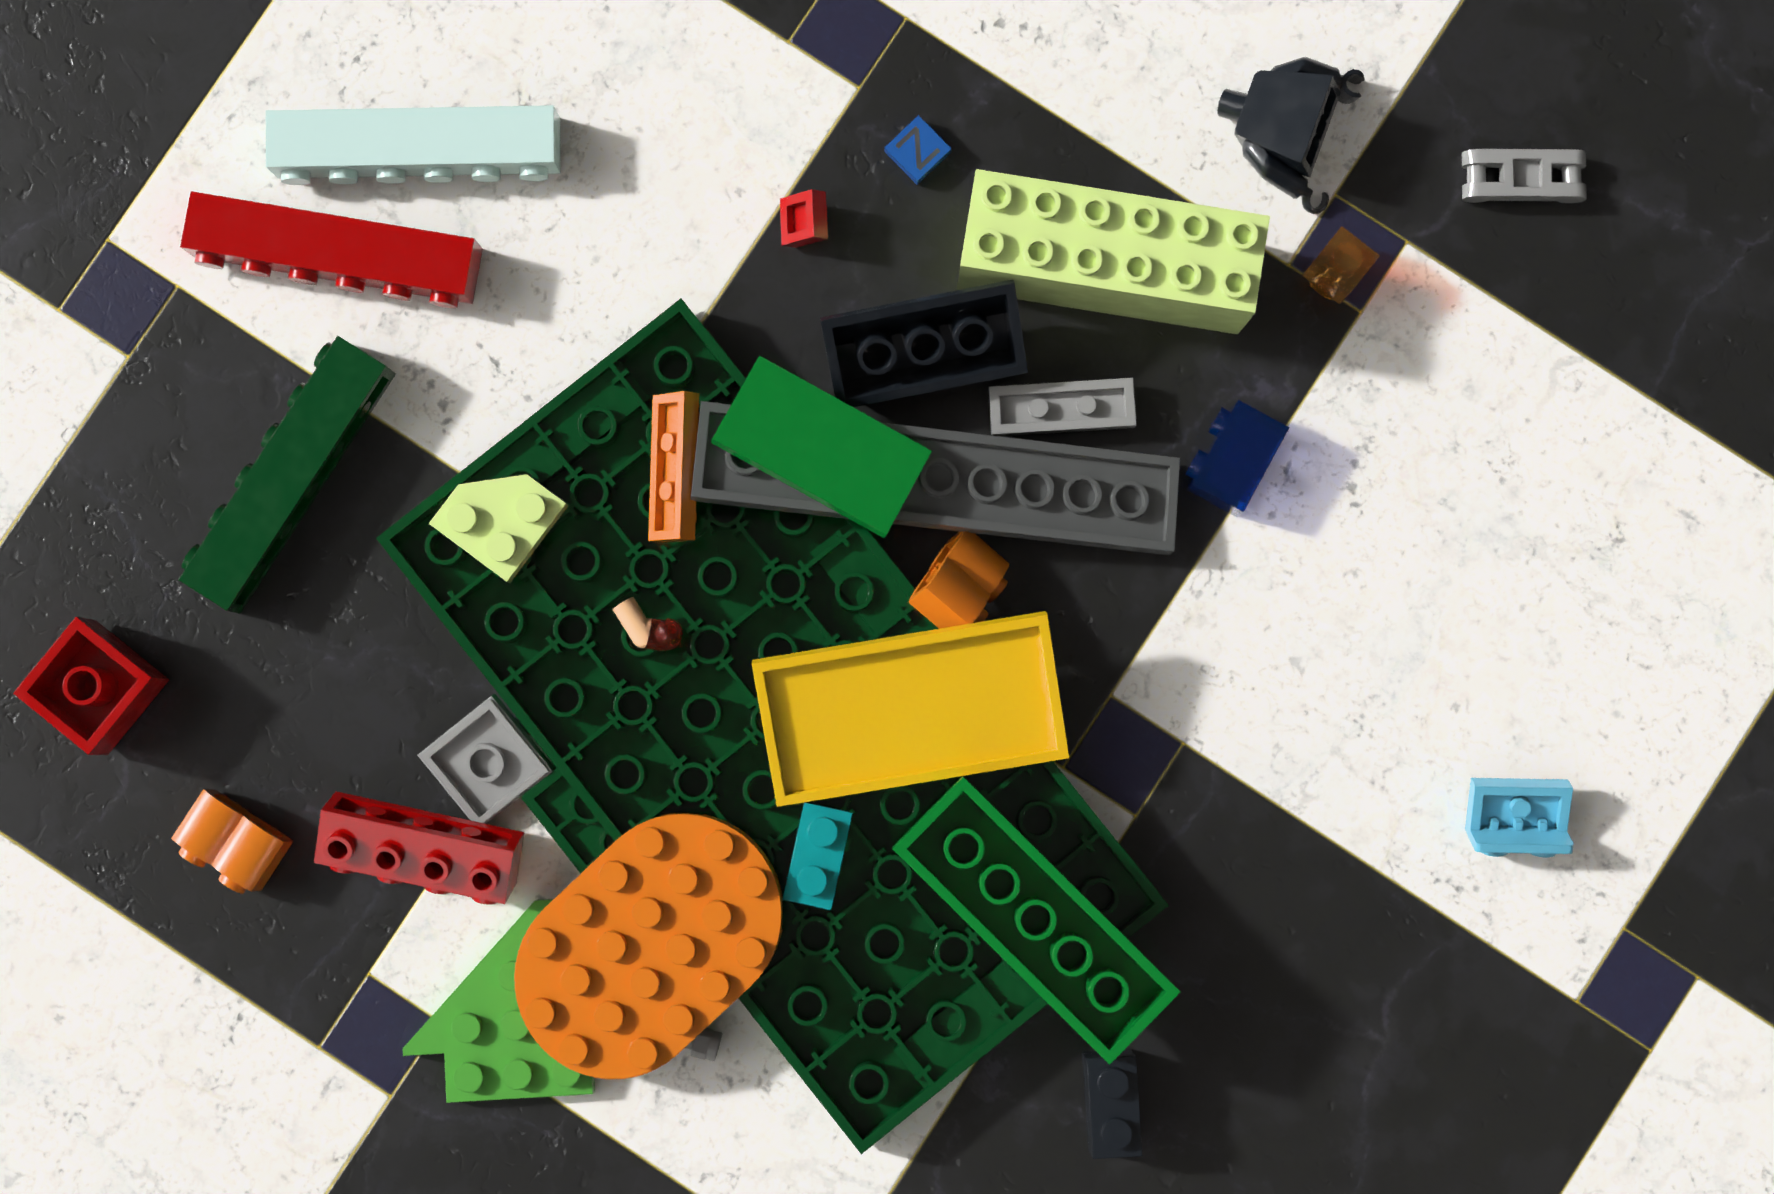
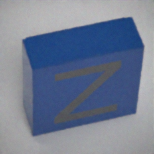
(917, 150)

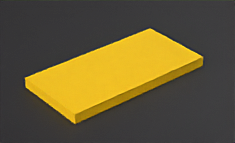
(911, 708)

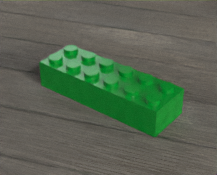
(1036, 920)

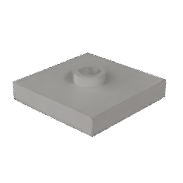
(486, 761)

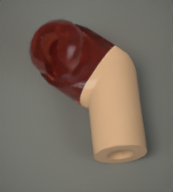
(648, 632)

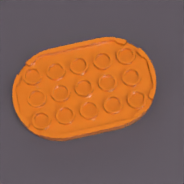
(648, 945)

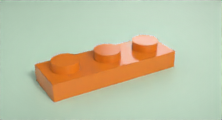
(672, 467)

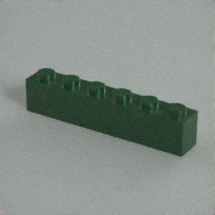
(286, 475)

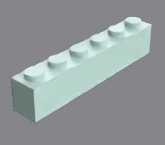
(413, 143)

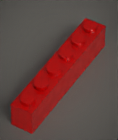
(332, 249)

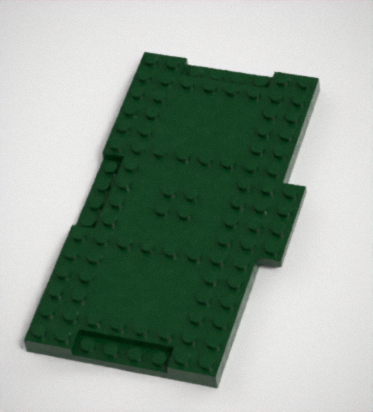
(889, 983)

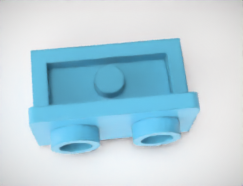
(1519, 816)

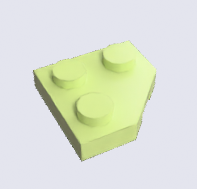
(499, 520)

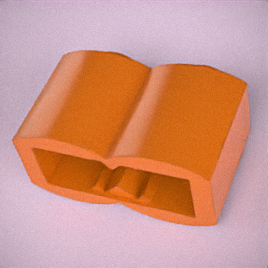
(960, 582)
(231, 842)

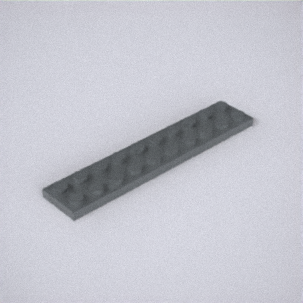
(986, 488)

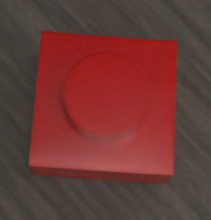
(803, 218)

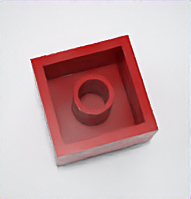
(91, 686)

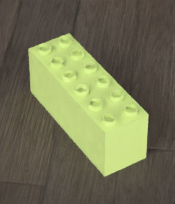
(1114, 251)

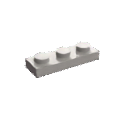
(1062, 407)

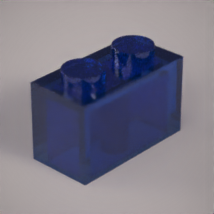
(1236, 458)

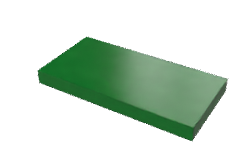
(821, 446)

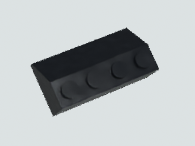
(925, 344)

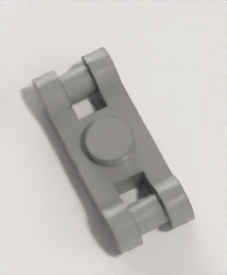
(1524, 175)

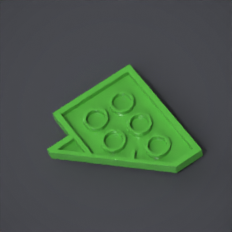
(485, 1036)

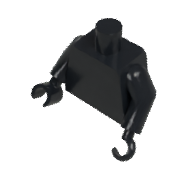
(1287, 120)

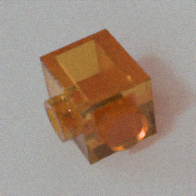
(1340, 266)

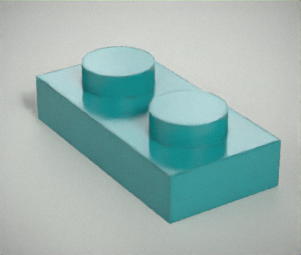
(817, 856)

